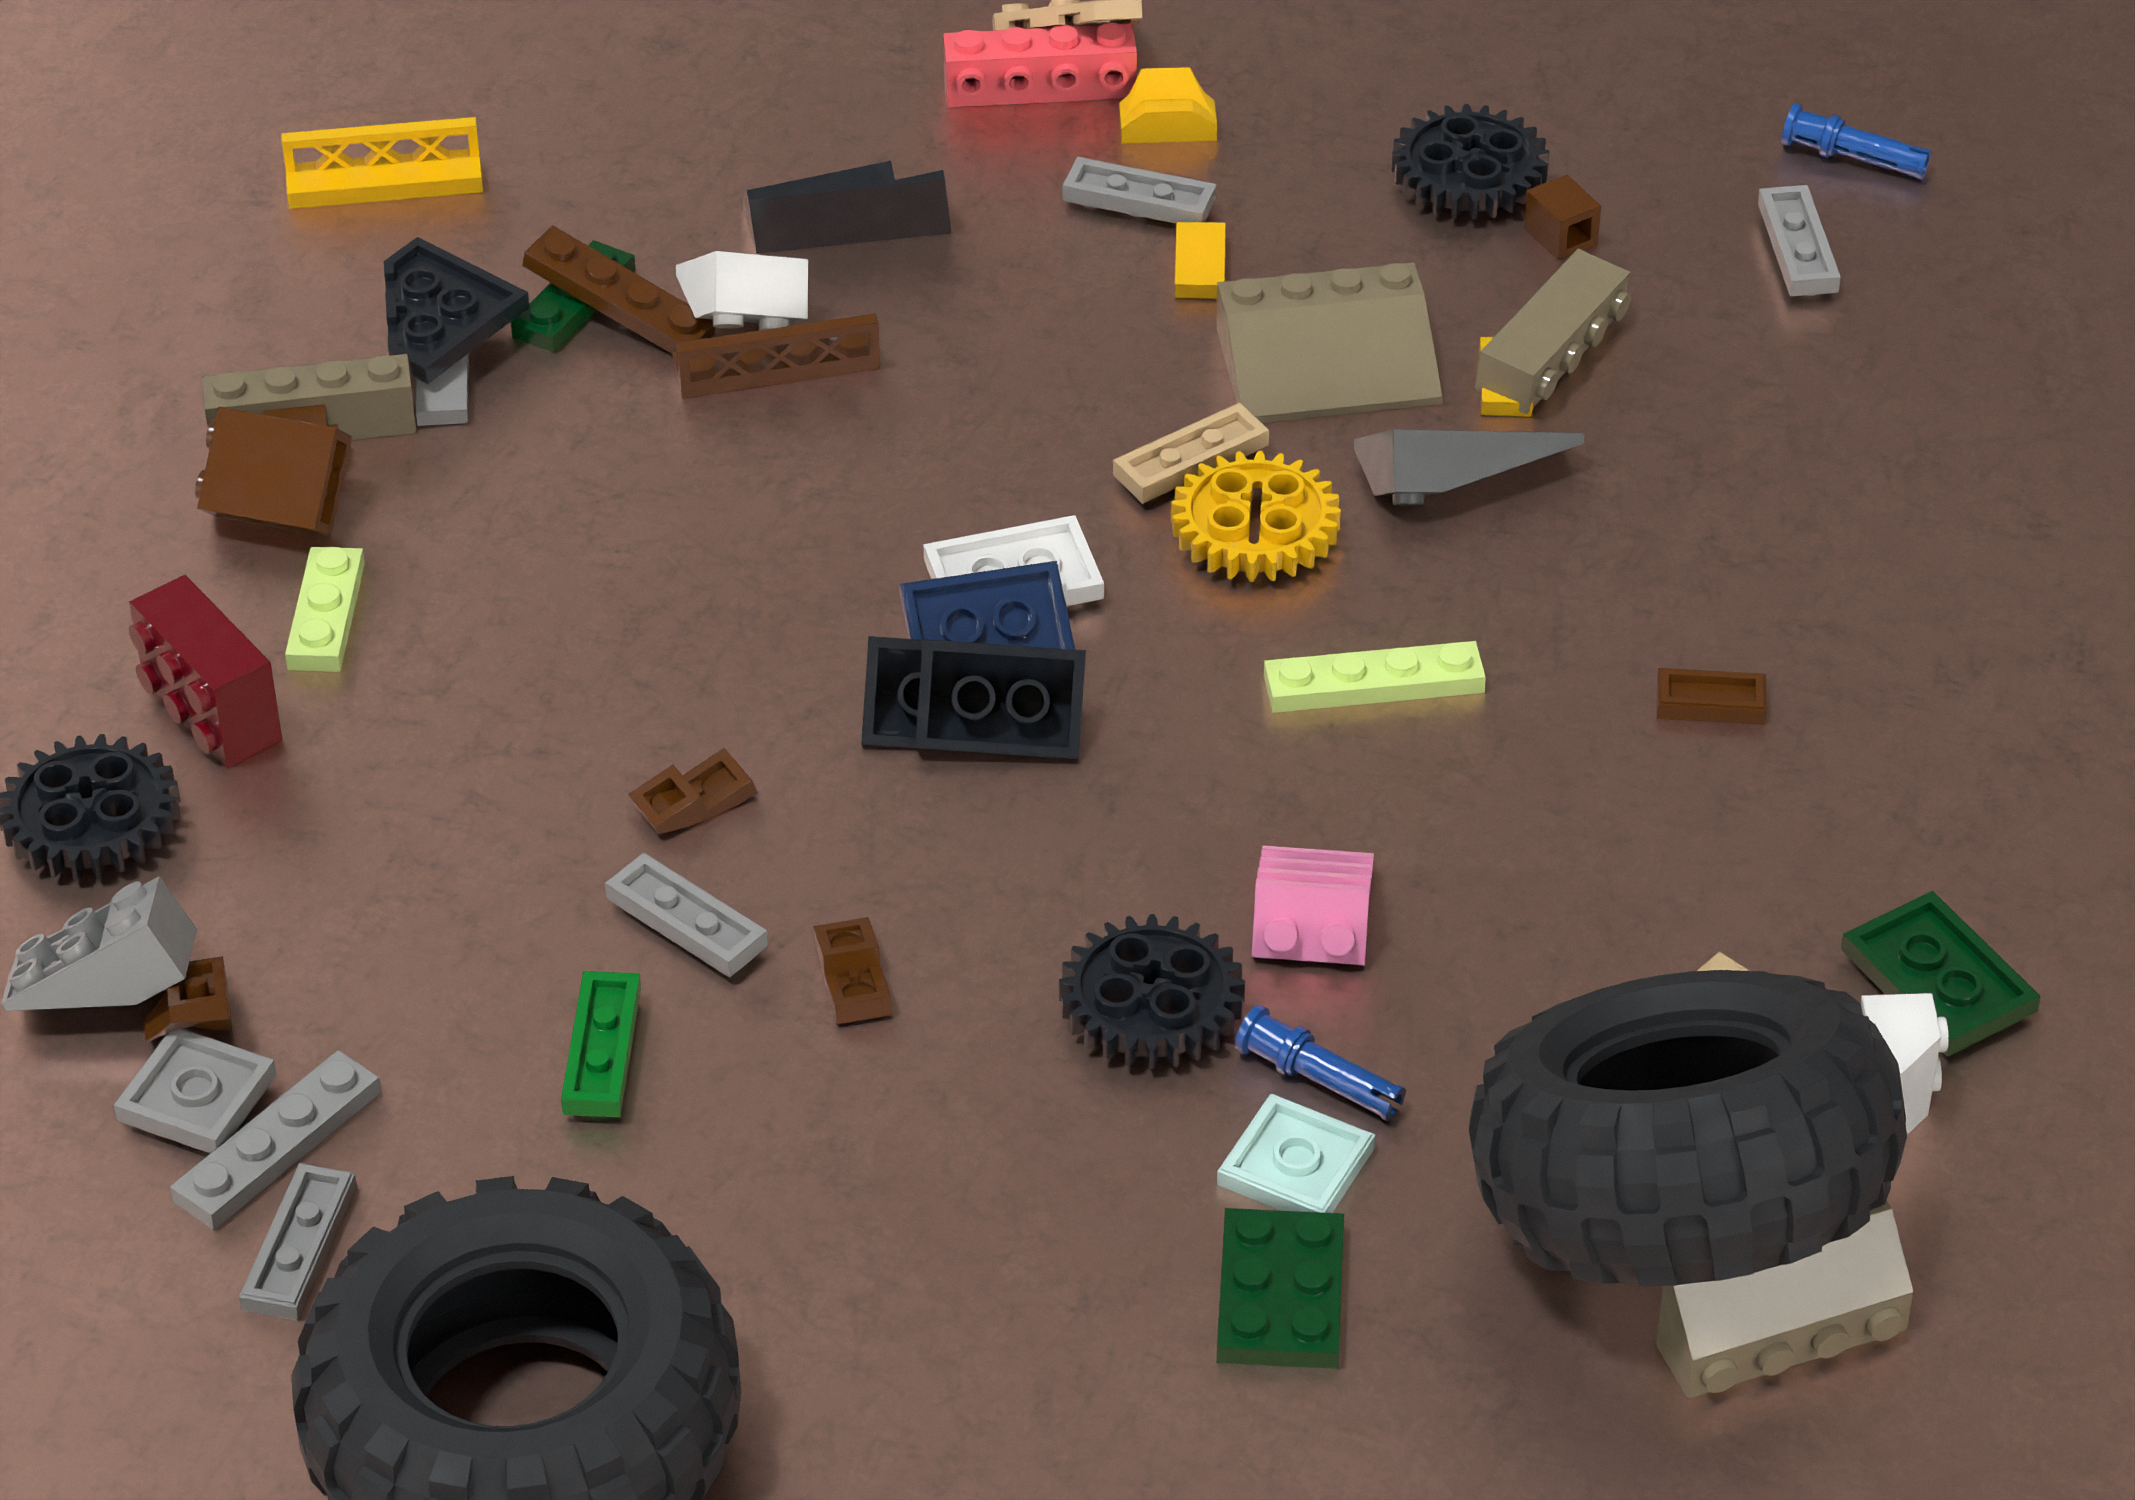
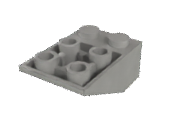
(106, 954)

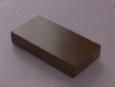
(1711, 696)

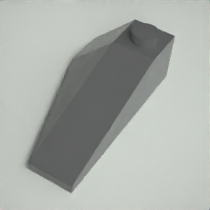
(1434, 461)

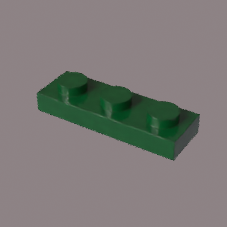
(557, 314)

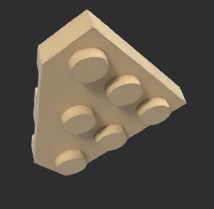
(1068, 13)

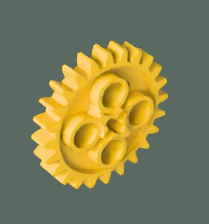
(1295, 518)

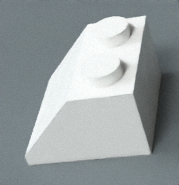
(746, 289)
(1915, 1040)

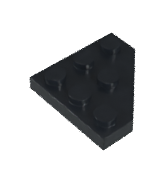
(443, 307)

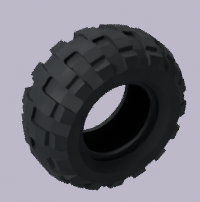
(1688, 1127)
(510, 1273)

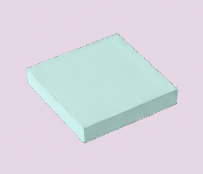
(1295, 1158)

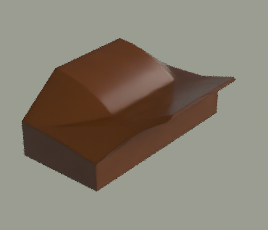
(195, 1001)

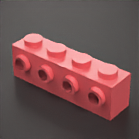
(1039, 64)

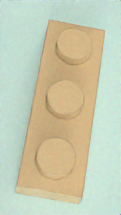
(1165, 462)

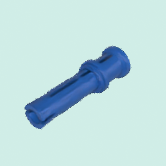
(1834, 137)
(1297, 1053)

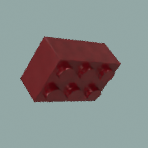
(205, 671)

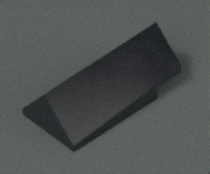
(846, 209)
(973, 697)

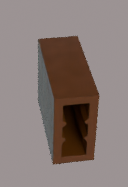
(273, 471)

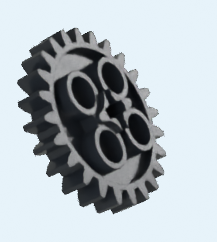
(1469, 161)
(89, 806)
(1152, 991)

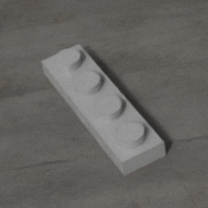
(275, 1140)

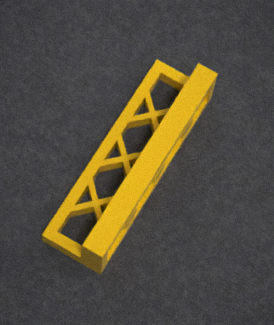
(383, 171)

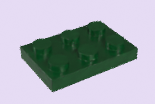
(1935, 952)
(1280, 1288)

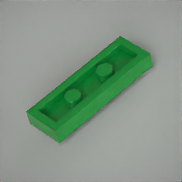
(601, 1044)

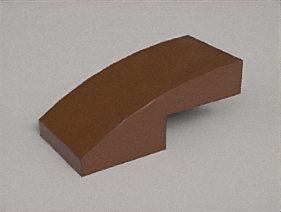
(679, 800)
(852, 970)

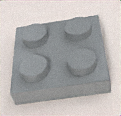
(195, 1090)

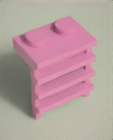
(1312, 905)

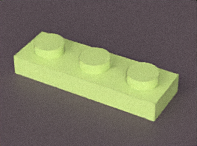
(325, 609)

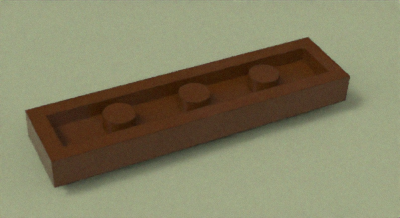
(614, 290)

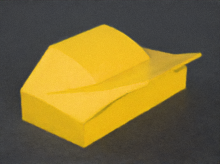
(1167, 108)

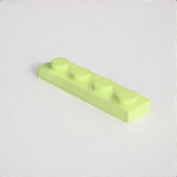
(1374, 676)

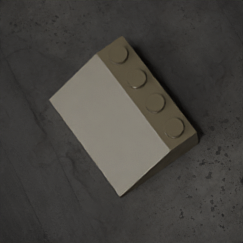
(1328, 342)

